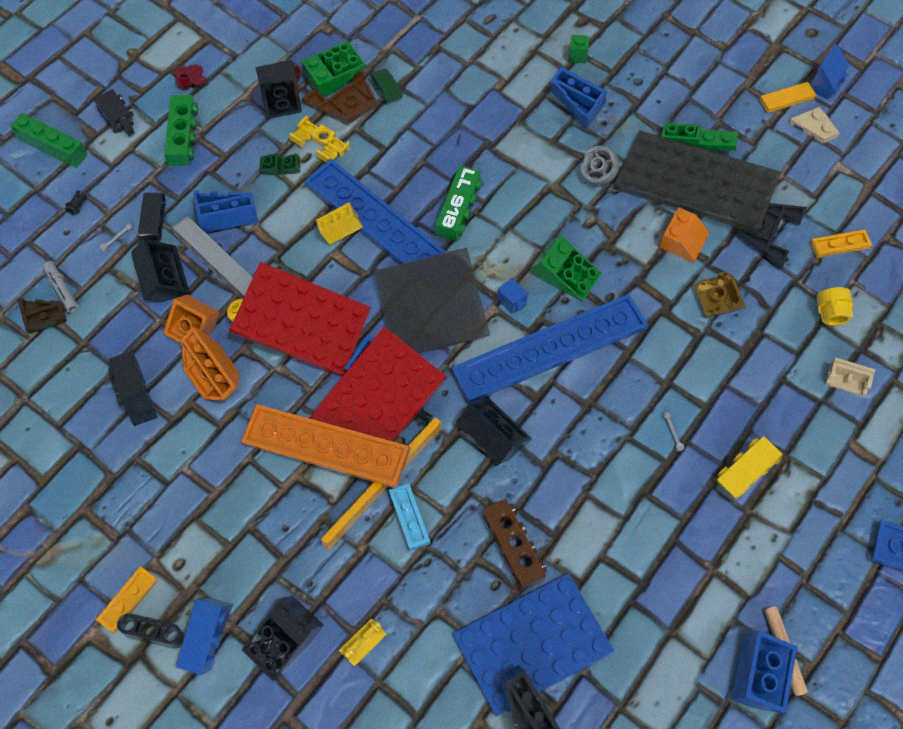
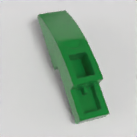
(705, 139)

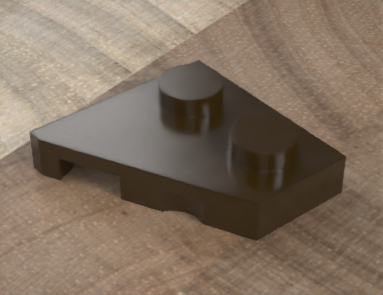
(41, 314)

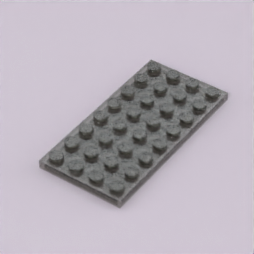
(698, 181)

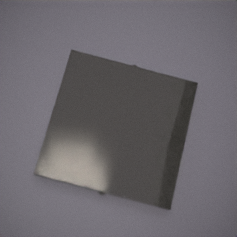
(432, 301)

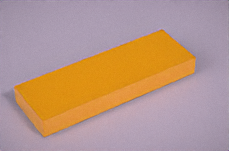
(787, 97)
(840, 243)
(127, 598)

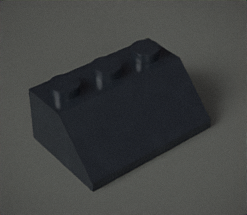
(159, 271)
(493, 430)

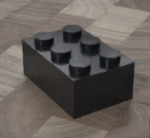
(279, 89)

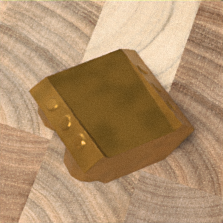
(719, 295)

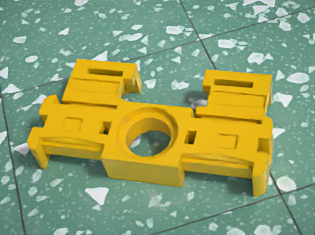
(331, 144)

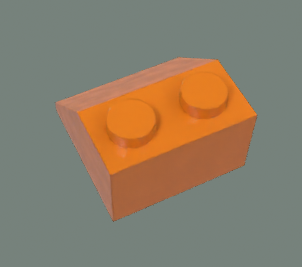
(684, 235)
(188, 313)

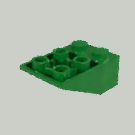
(332, 68)
(566, 268)

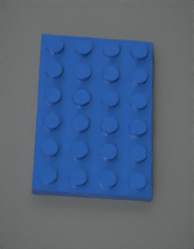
(543, 632)

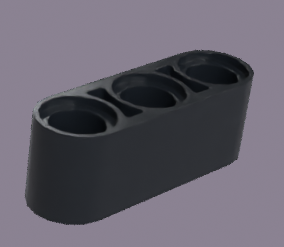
(152, 216)
(141, 626)

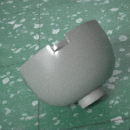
(600, 165)

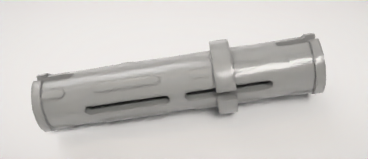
(57, 281)

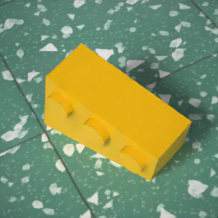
(749, 467)

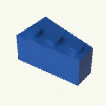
(203, 635)

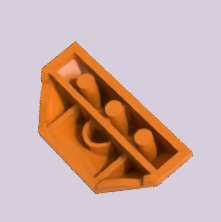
(208, 366)

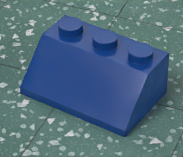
(764, 672)

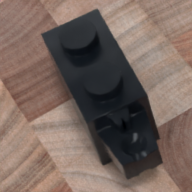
(115, 112)

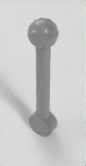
(104, 247)
(679, 446)

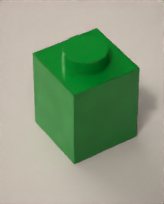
(578, 49)

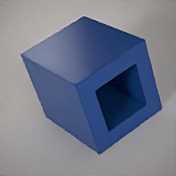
(512, 295)

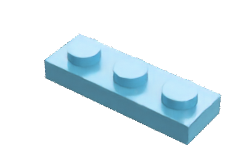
(409, 517)

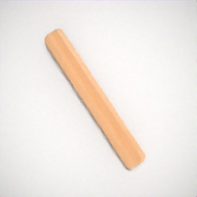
(778, 631)

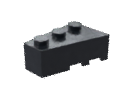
(131, 388)

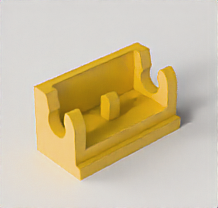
(339, 223)

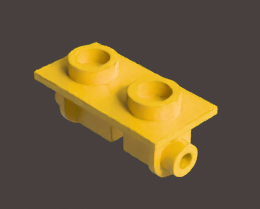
(362, 642)

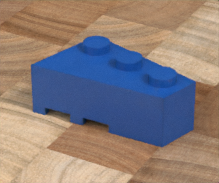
(578, 95)
(224, 210)

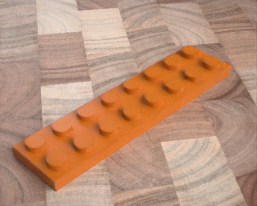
(326, 445)

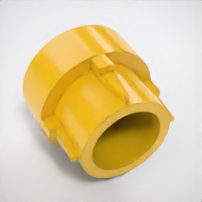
(835, 306)

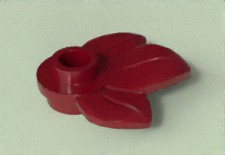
(187, 76)

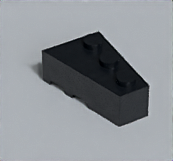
(523, 702)

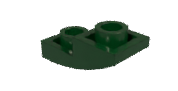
(387, 85)
(277, 165)

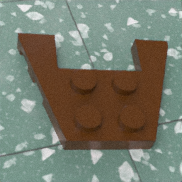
(347, 103)

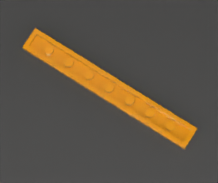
(377, 489)

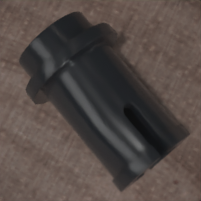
(75, 203)

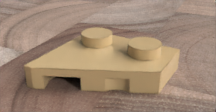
(816, 124)

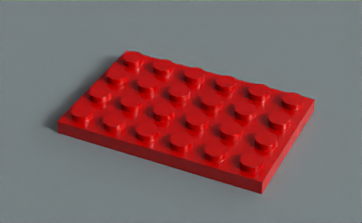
(300, 319)
(381, 389)

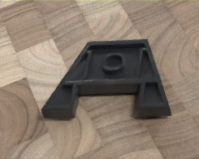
(762, 240)

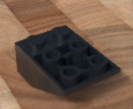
(282, 636)

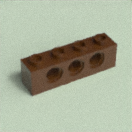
(524, 576)

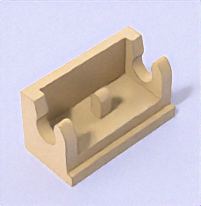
(849, 377)

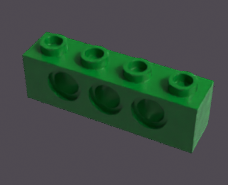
(181, 130)

